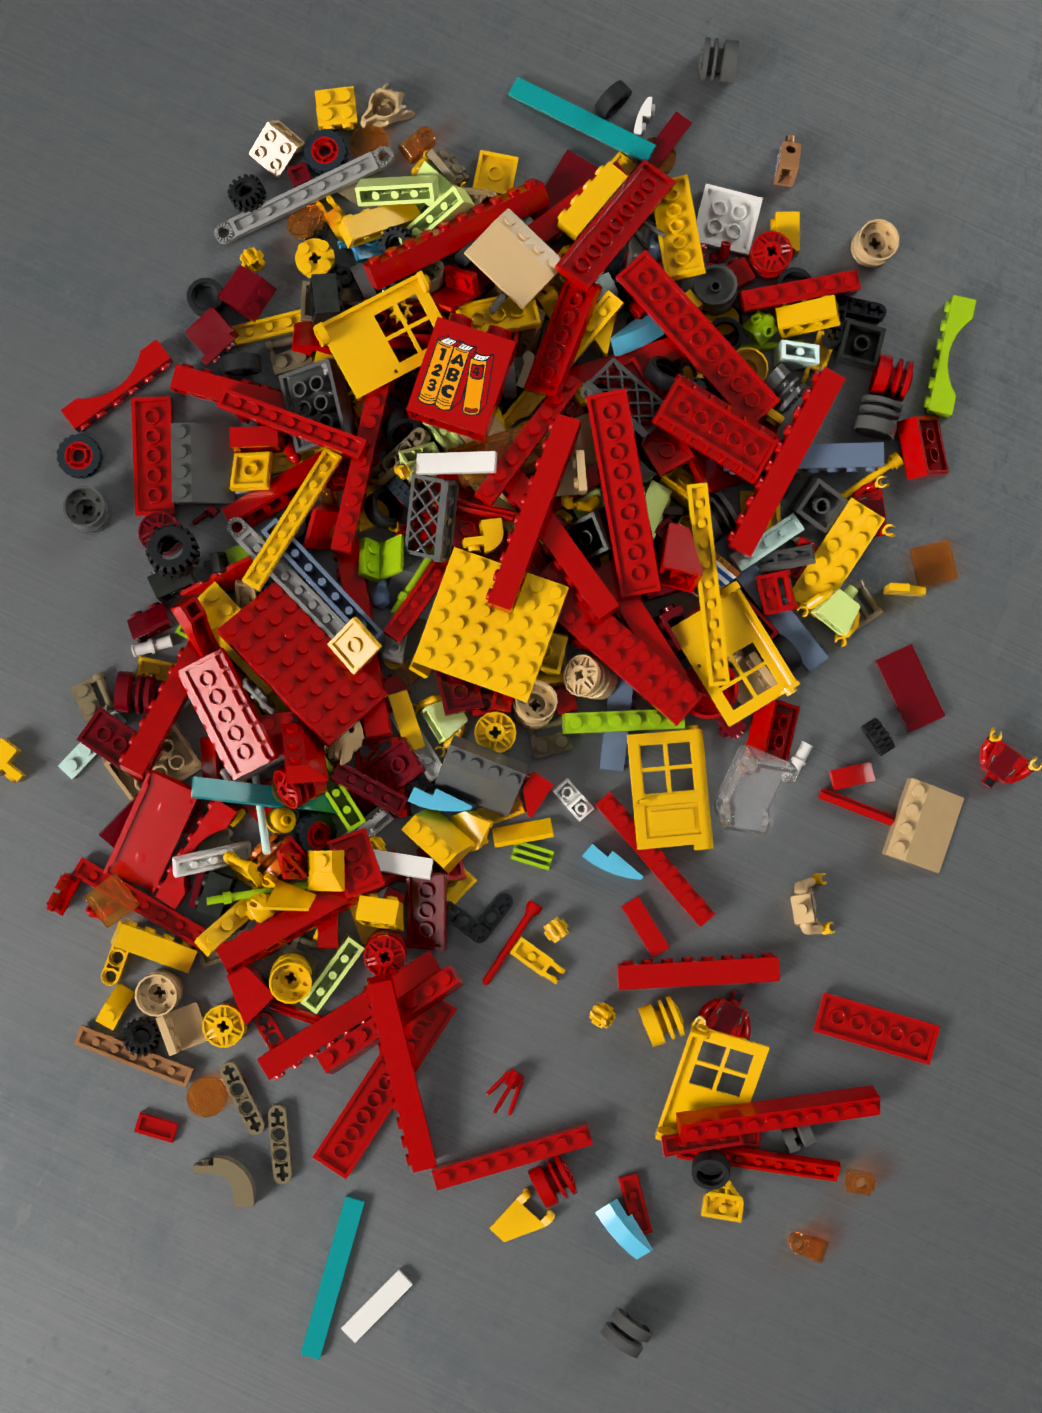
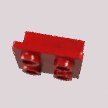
(460, 288)

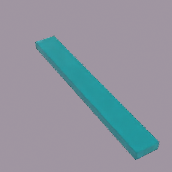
(581, 120)
(251, 795)
(332, 1277)

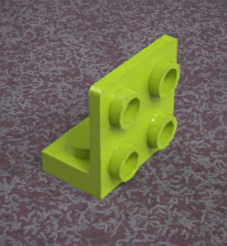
(381, 559)

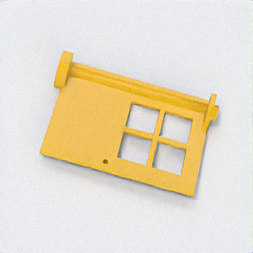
(362, 346)
(740, 630)
(671, 816)
(690, 1096)

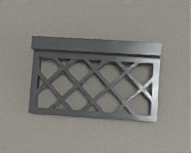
(590, 388)
(444, 519)

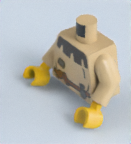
(805, 906)

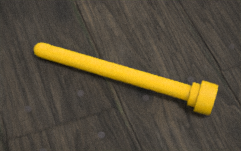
(892, 462)

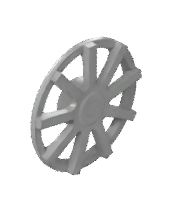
(259, 695)

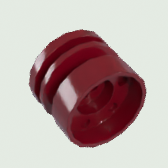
(153, 521)
(132, 692)

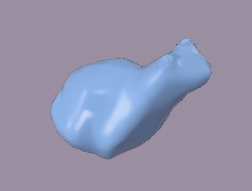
(654, 246)
(380, 595)

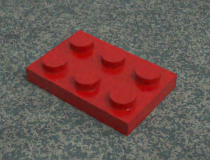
(360, 861)

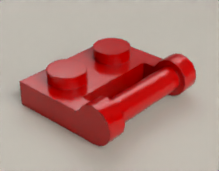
(770, 593)

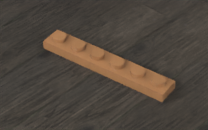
(152, 1063)

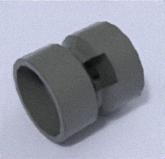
(793, 1144)

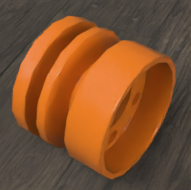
(270, 860)

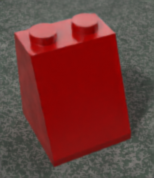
(678, 559)
(250, 992)

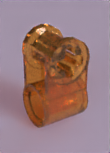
(415, 145)
(811, 1246)

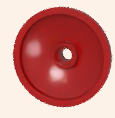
(706, 707)

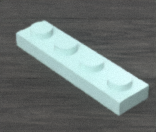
(769, 542)
(82, 756)

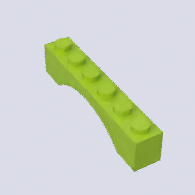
(942, 396)
(616, 721)

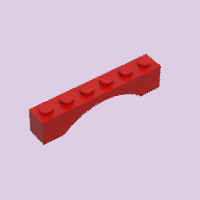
(796, 291)
(84, 411)
(196, 626)
(219, 817)

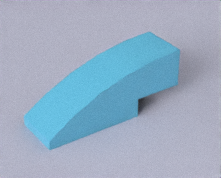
(635, 336)
(439, 801)
(612, 863)
(624, 1229)

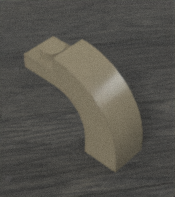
(235, 1172)

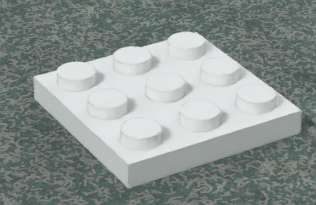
(728, 217)

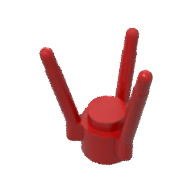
(513, 1080)

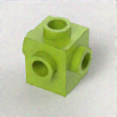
(760, 327)

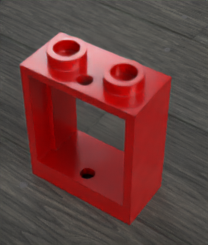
(256, 439)

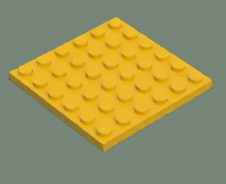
(485, 643)

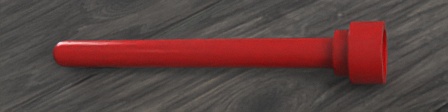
(531, 910)

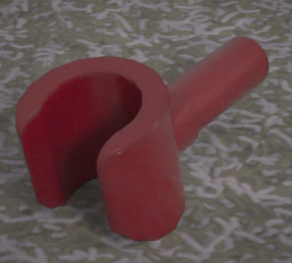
(210, 511)

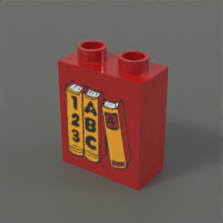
(462, 377)

